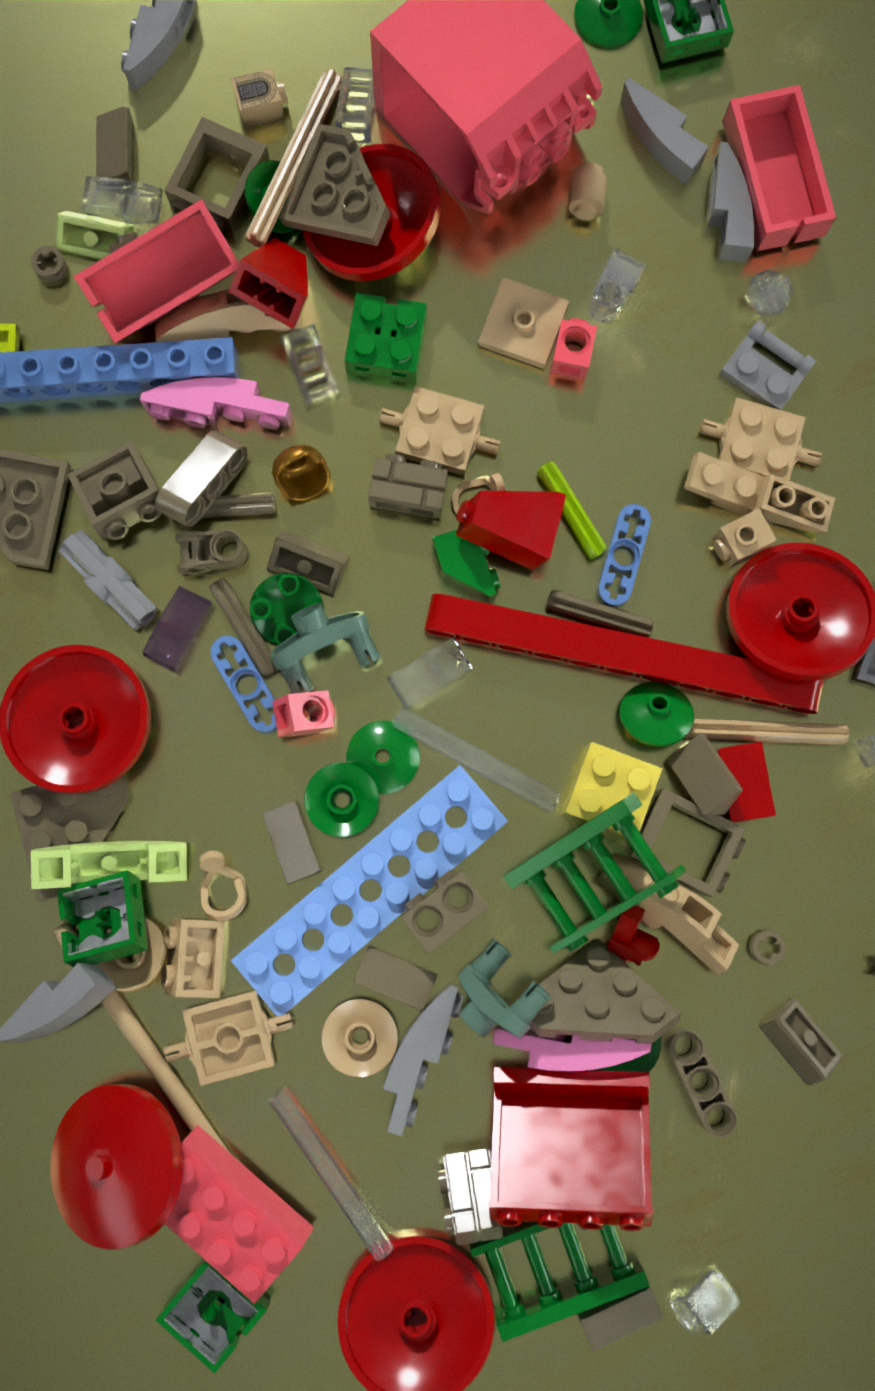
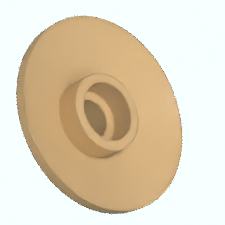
(132, 976)
(353, 1057)

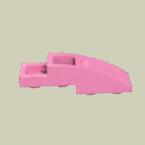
(203, 399)
(571, 1053)

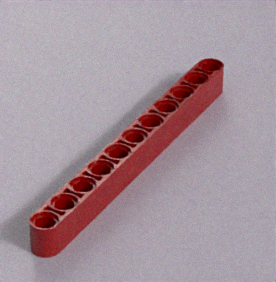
(617, 653)

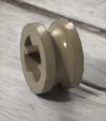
(48, 254)
(772, 958)

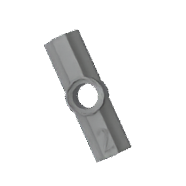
(108, 580)

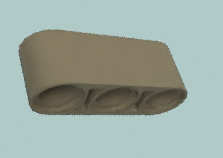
(201, 478)
(713, 1095)

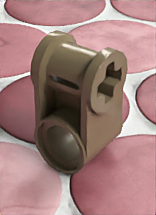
(202, 551)

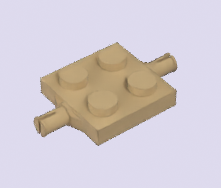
(439, 430)
(761, 439)
(228, 1037)

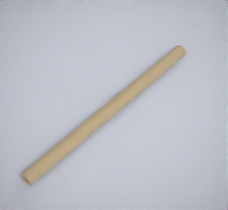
(151, 1057)

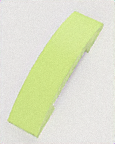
(88, 861)

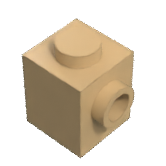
(743, 538)

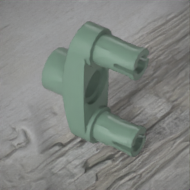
(316, 632)
(486, 1005)

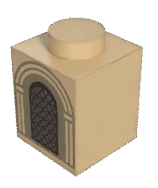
(259, 97)

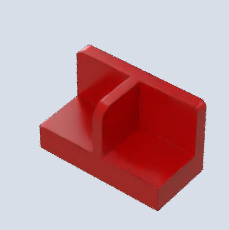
(750, 770)

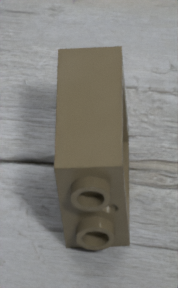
(229, 145)
(731, 848)

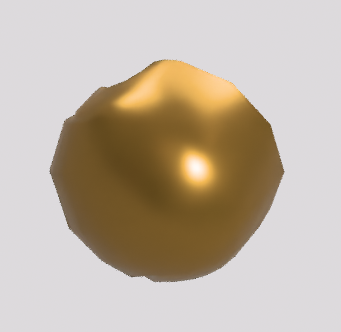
(300, 472)

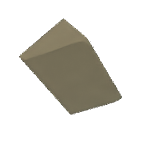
(114, 144)
(308, 559)
(705, 776)
(292, 842)
(395, 978)
(801, 1042)
(620, 1317)

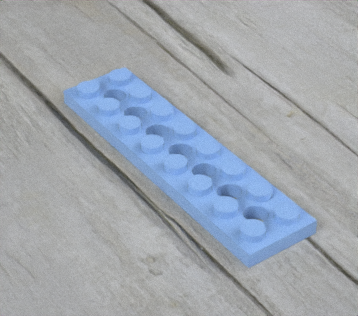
(344, 885)

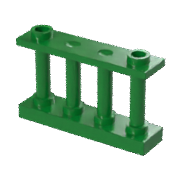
(591, 837)
(551, 1302)

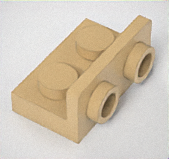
(193, 958)

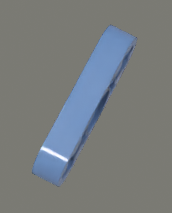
(621, 528)
(224, 666)

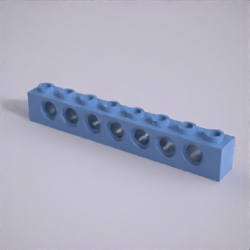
(112, 368)

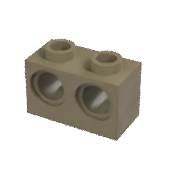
(450, 919)

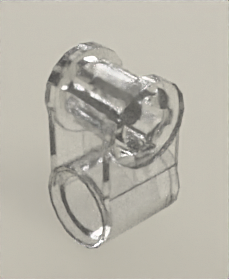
(616, 283)

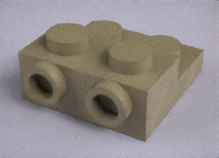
(116, 491)

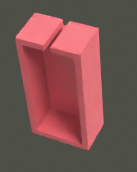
(781, 166)
(158, 271)
(234, 1217)

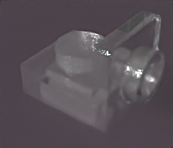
(706, 1304)

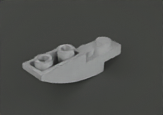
(154, 38)
(423, 1041)

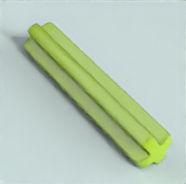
(573, 511)

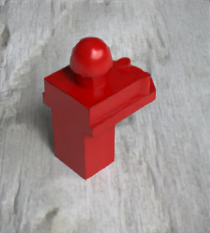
(631, 942)

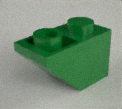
(465, 566)

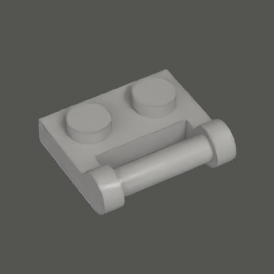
(761, 376)

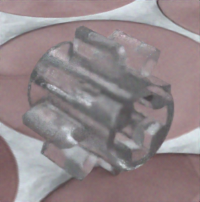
(769, 293)

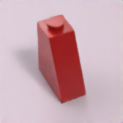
(273, 281)
(513, 524)

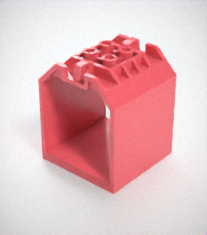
(483, 90)

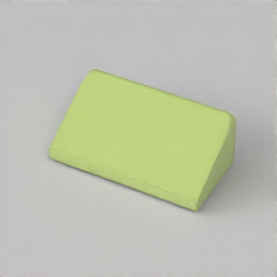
(88, 234)

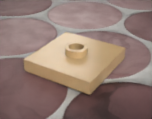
(523, 323)

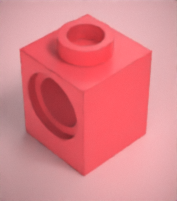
(569, 362)
(290, 716)

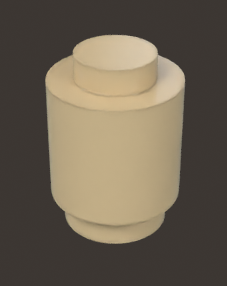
(587, 191)

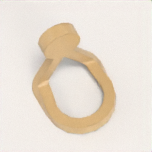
(494, 482)
(214, 862)

